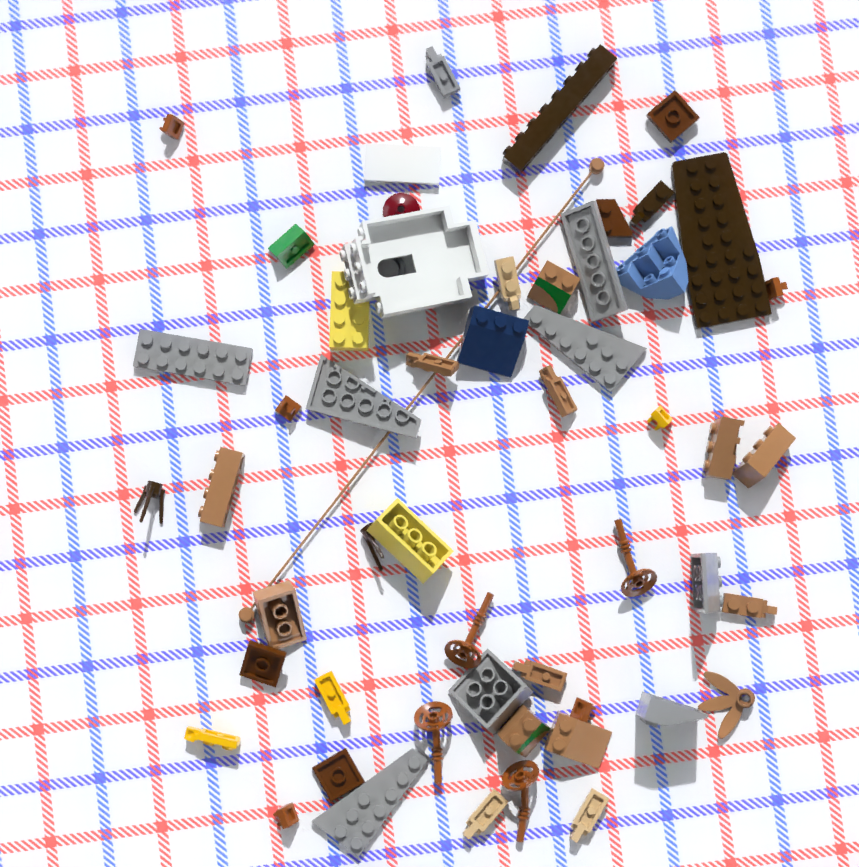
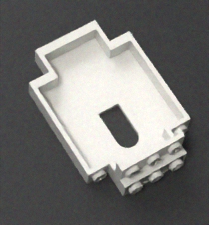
(442, 253)

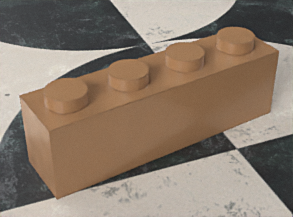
(222, 487)

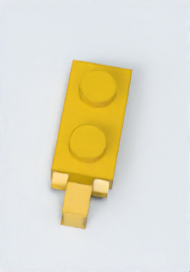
(333, 696)
(212, 737)

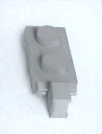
(441, 73)

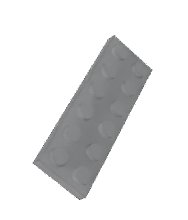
(594, 261)
(192, 357)

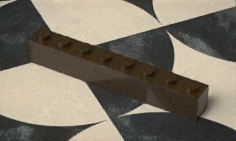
(559, 110)

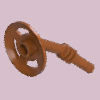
(635, 575)
(466, 646)
(436, 725)
(522, 780)

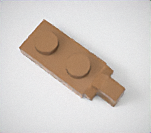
(432, 363)
(558, 391)
(746, 606)
(541, 674)

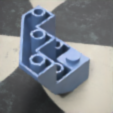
(656, 268)

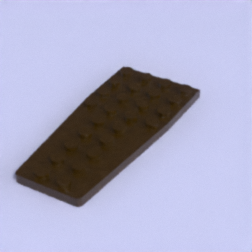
(717, 243)

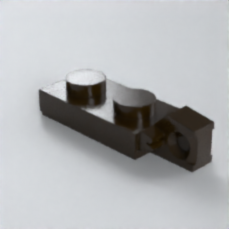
(651, 203)

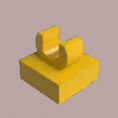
(661, 417)

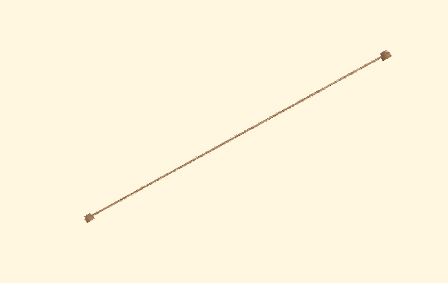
(247, 613)

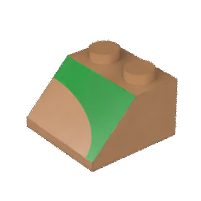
(553, 287)
(523, 731)

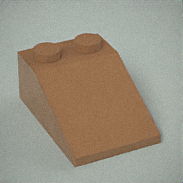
(280, 615)
(577, 740)

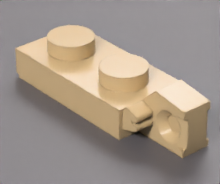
(508, 281)
(485, 813)
(588, 814)

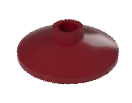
(398, 200)

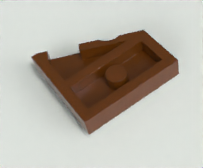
(613, 219)

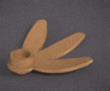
(722, 702)

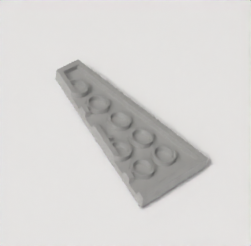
(594, 351)
(351, 399)

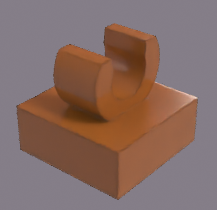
(172, 126)
(775, 288)
(288, 408)
(582, 709)
(287, 815)

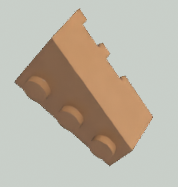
(722, 447)
(764, 455)

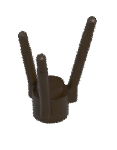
(151, 490)
(370, 540)

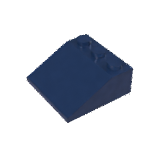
(492, 341)

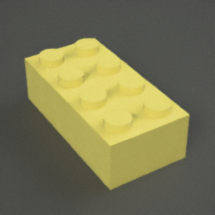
(347, 320)
(410, 540)

